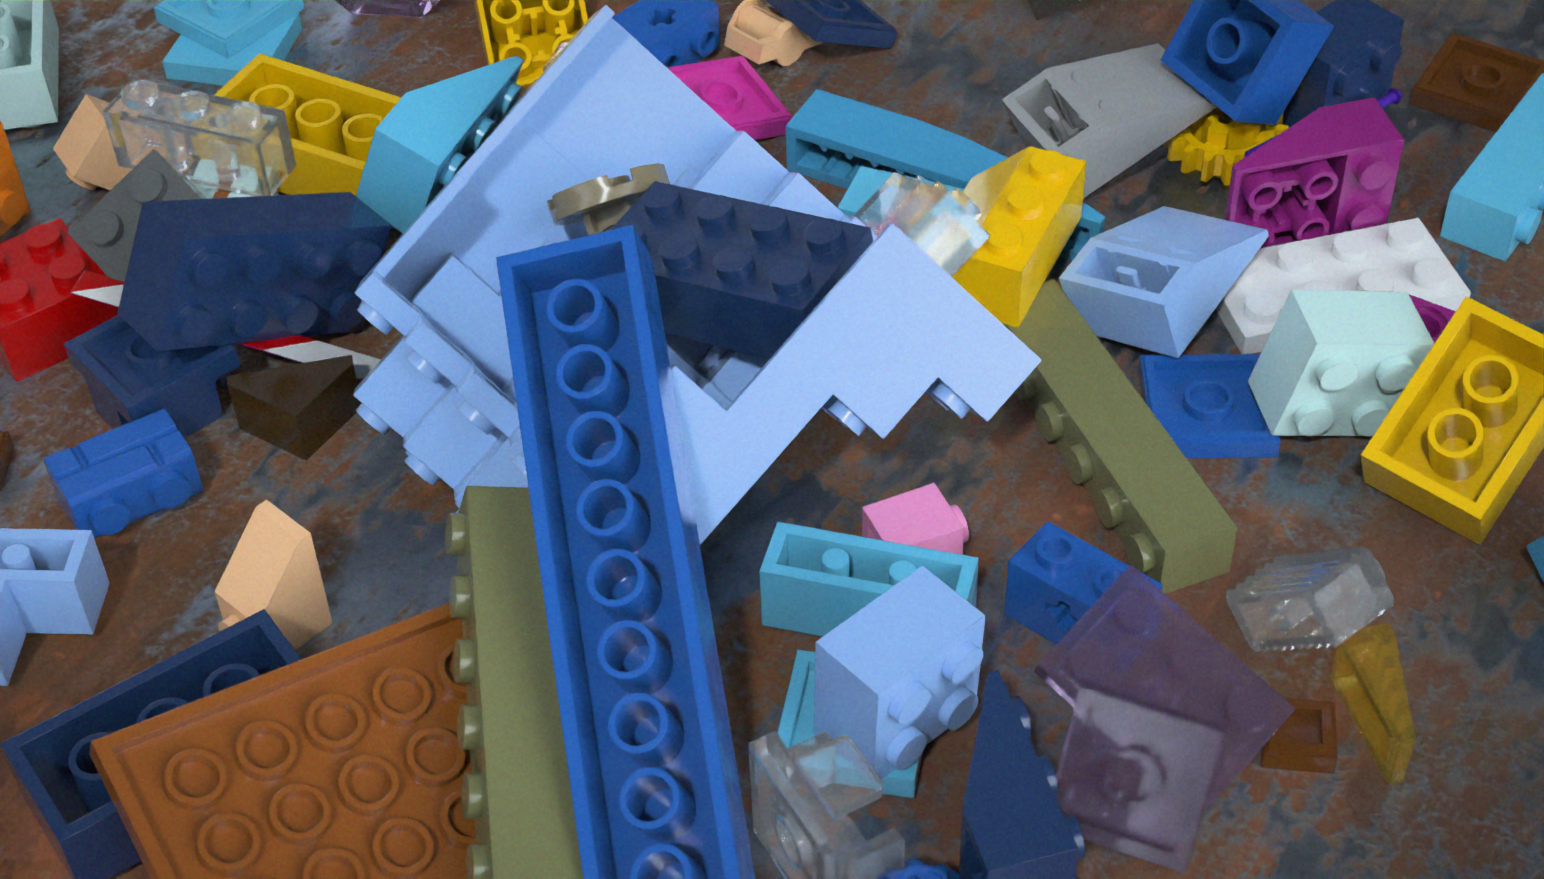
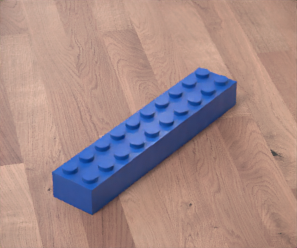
(621, 565)

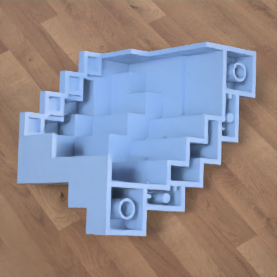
(597, 111)

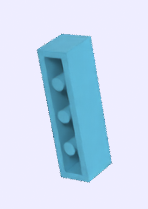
(1503, 189)

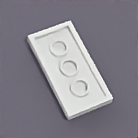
(1373, 258)

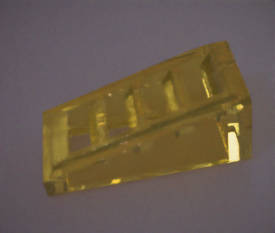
(1375, 694)

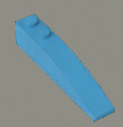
(838, 135)

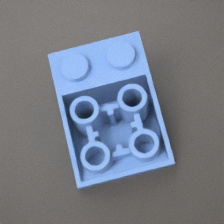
(1158, 276)

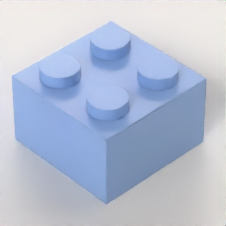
(900, 671)

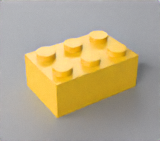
(1464, 423)

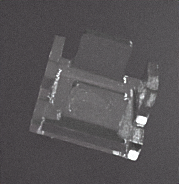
(803, 808)

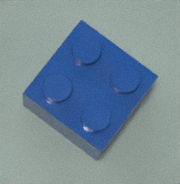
(1247, 53)

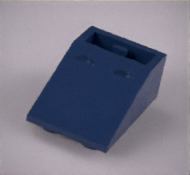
(1010, 800)

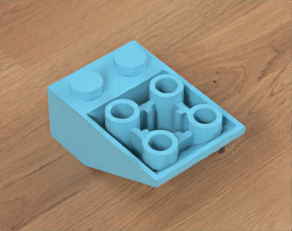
(432, 137)

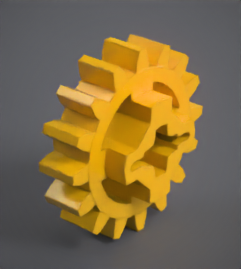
(1217, 144)

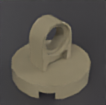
(604, 200)

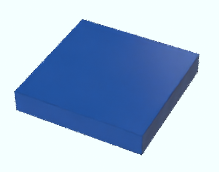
(1207, 404)

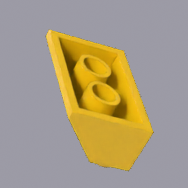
(1030, 212)

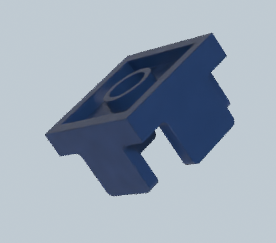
(135, 380)

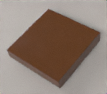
(1475, 82)

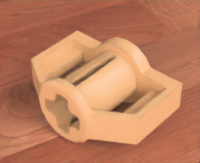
(765, 34)

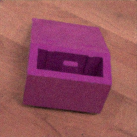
(1320, 175)

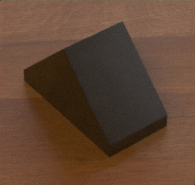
(296, 403)

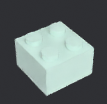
(1338, 361)

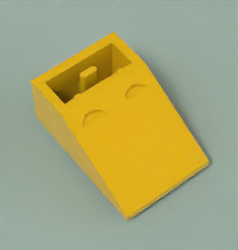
(527, 30)

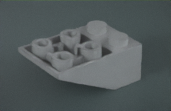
(1106, 110)

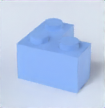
(47, 585)

